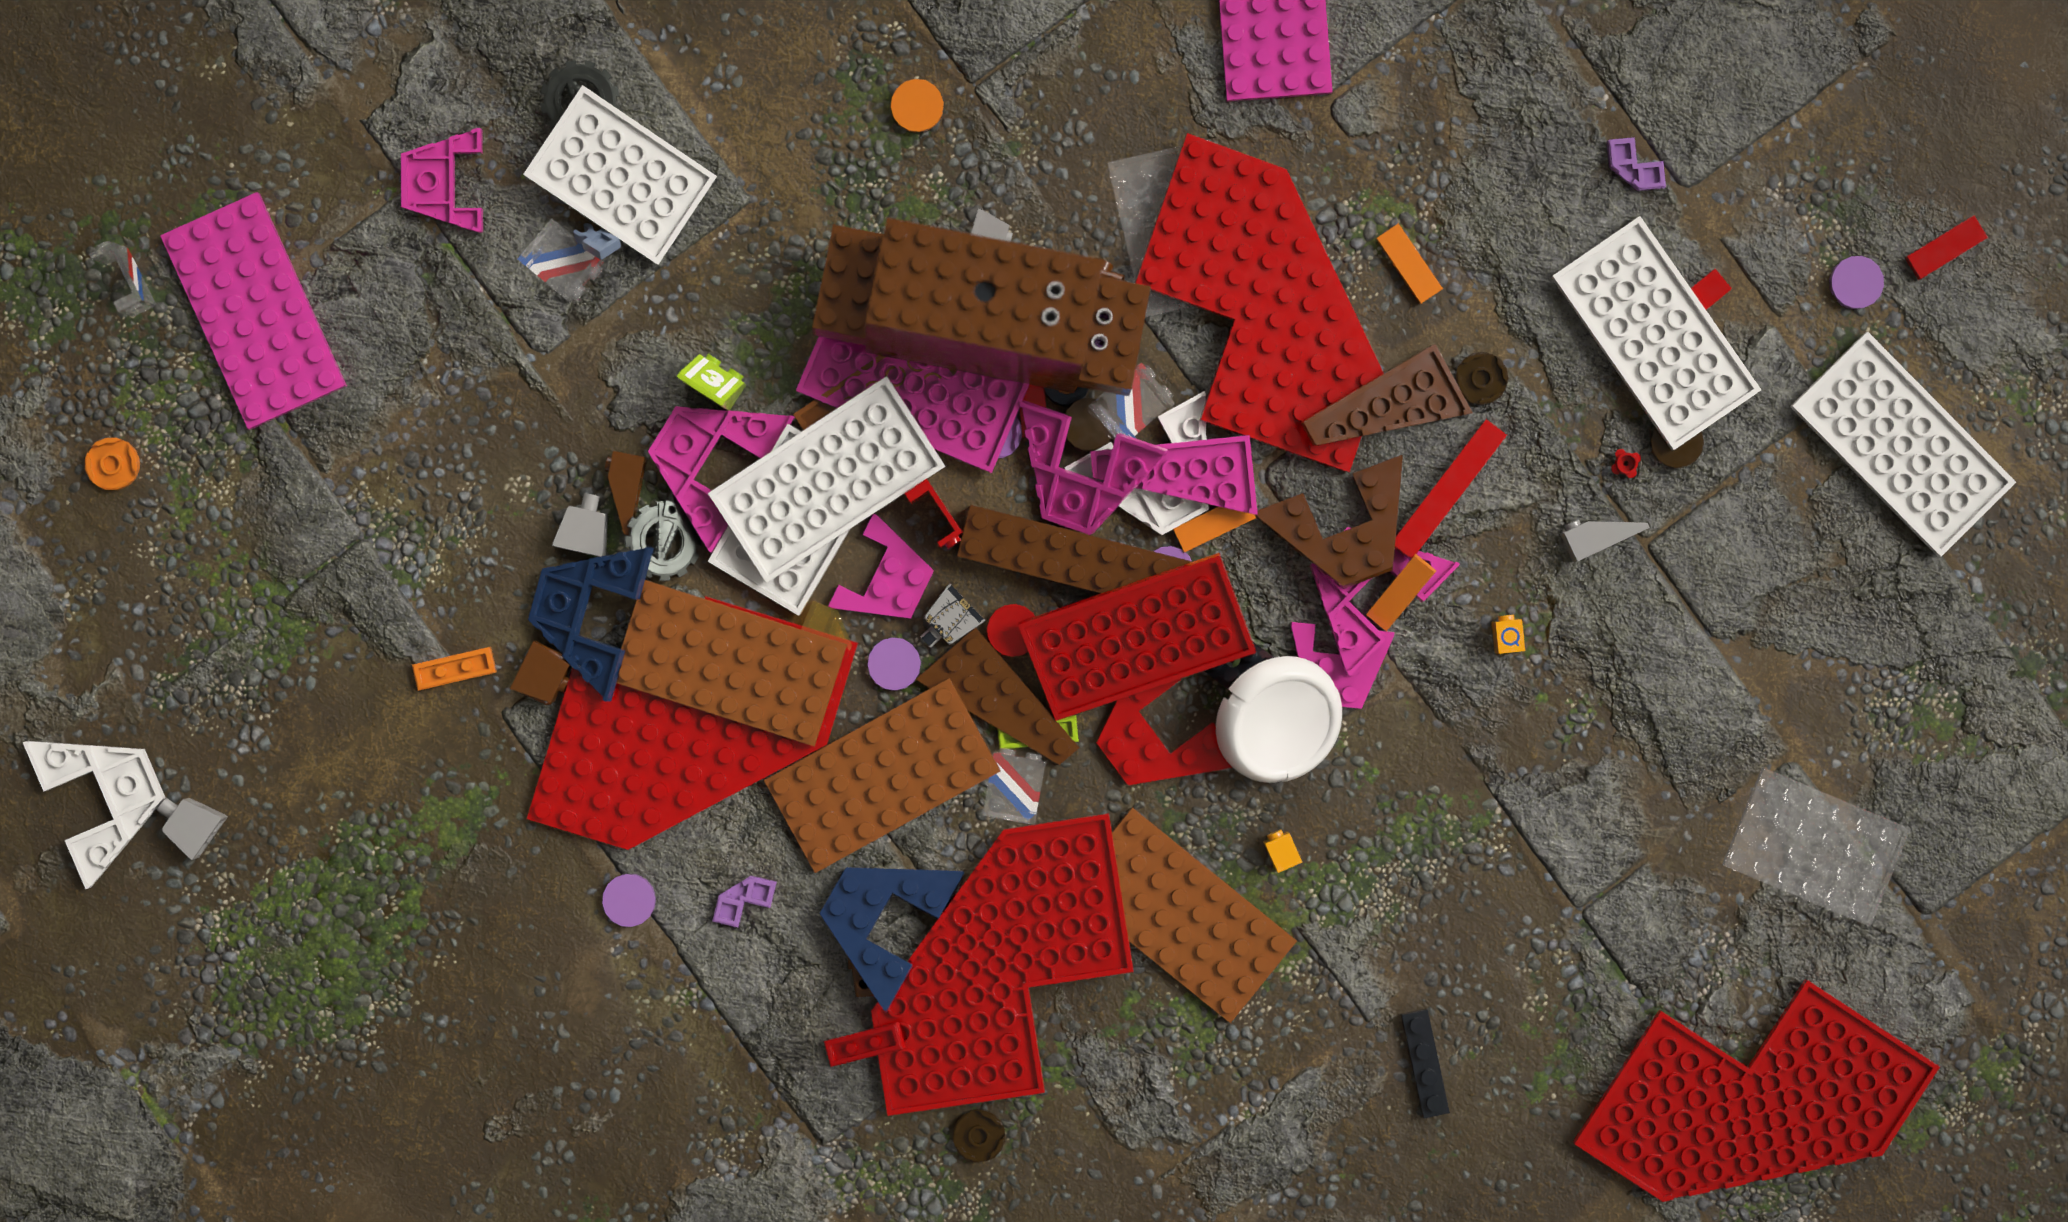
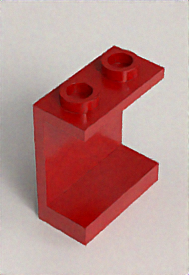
(923, 489)

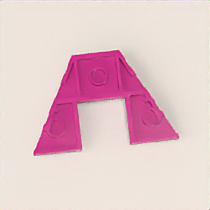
(688, 441)
(1074, 498)
(1353, 632)

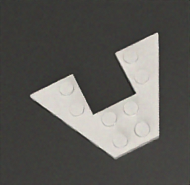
(1152, 508)
(126, 784)

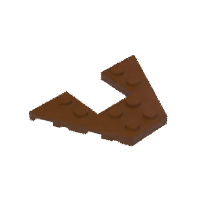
(1356, 552)

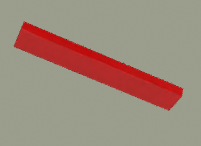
(1449, 489)

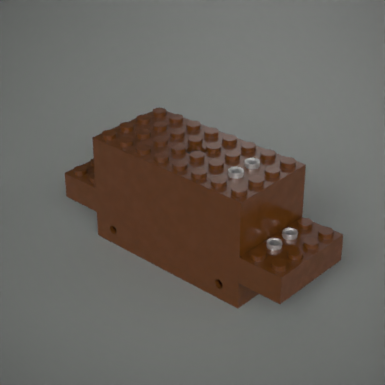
(981, 306)

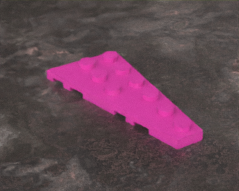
(1199, 471)

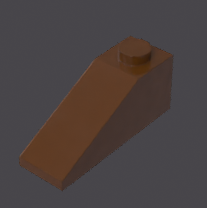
(626, 481)

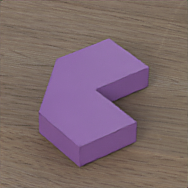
(1623, 162)
(750, 890)

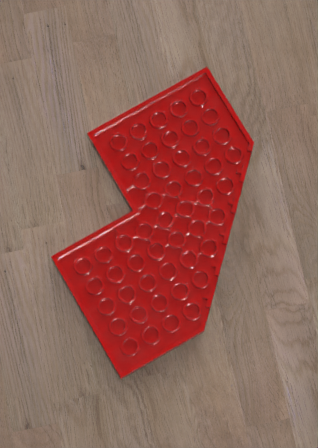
(1247, 250)
(651, 762)
(1028, 916)
(1811, 1098)

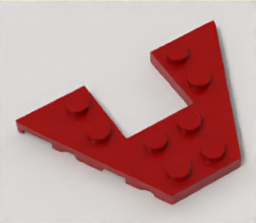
(1140, 753)

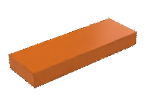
(1409, 263)
(1209, 526)
(1401, 592)
(454, 668)

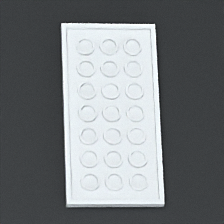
(1656, 333)
(1903, 444)
(826, 479)

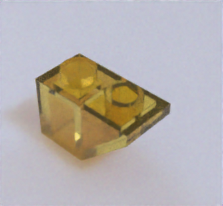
(826, 623)

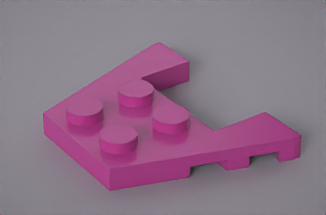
(430, 180)
(897, 582)
(1352, 689)

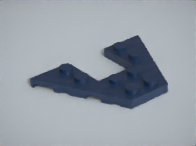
(562, 603)
(858, 904)

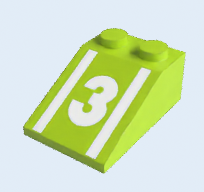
(712, 381)

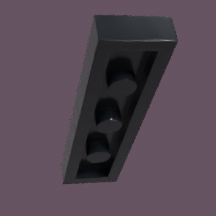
(1425, 1063)

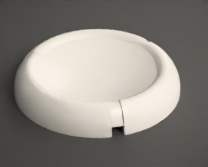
(1279, 719)

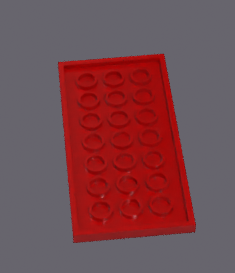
(1137, 637)

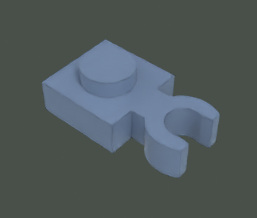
(597, 243)

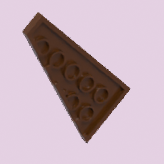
(1402, 397)
(999, 696)

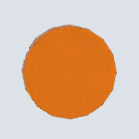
(917, 105)
(112, 463)

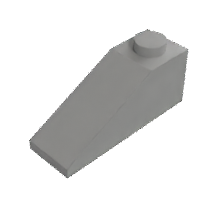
(991, 227)
(1591, 537)

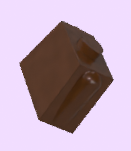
(542, 674)

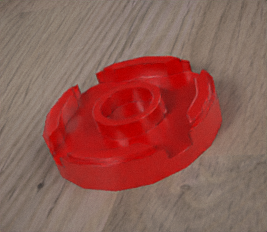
(1004, 629)

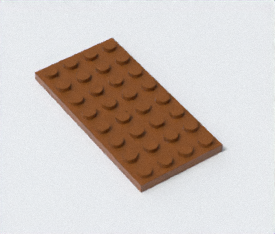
(730, 662)
(882, 775)
(1193, 919)

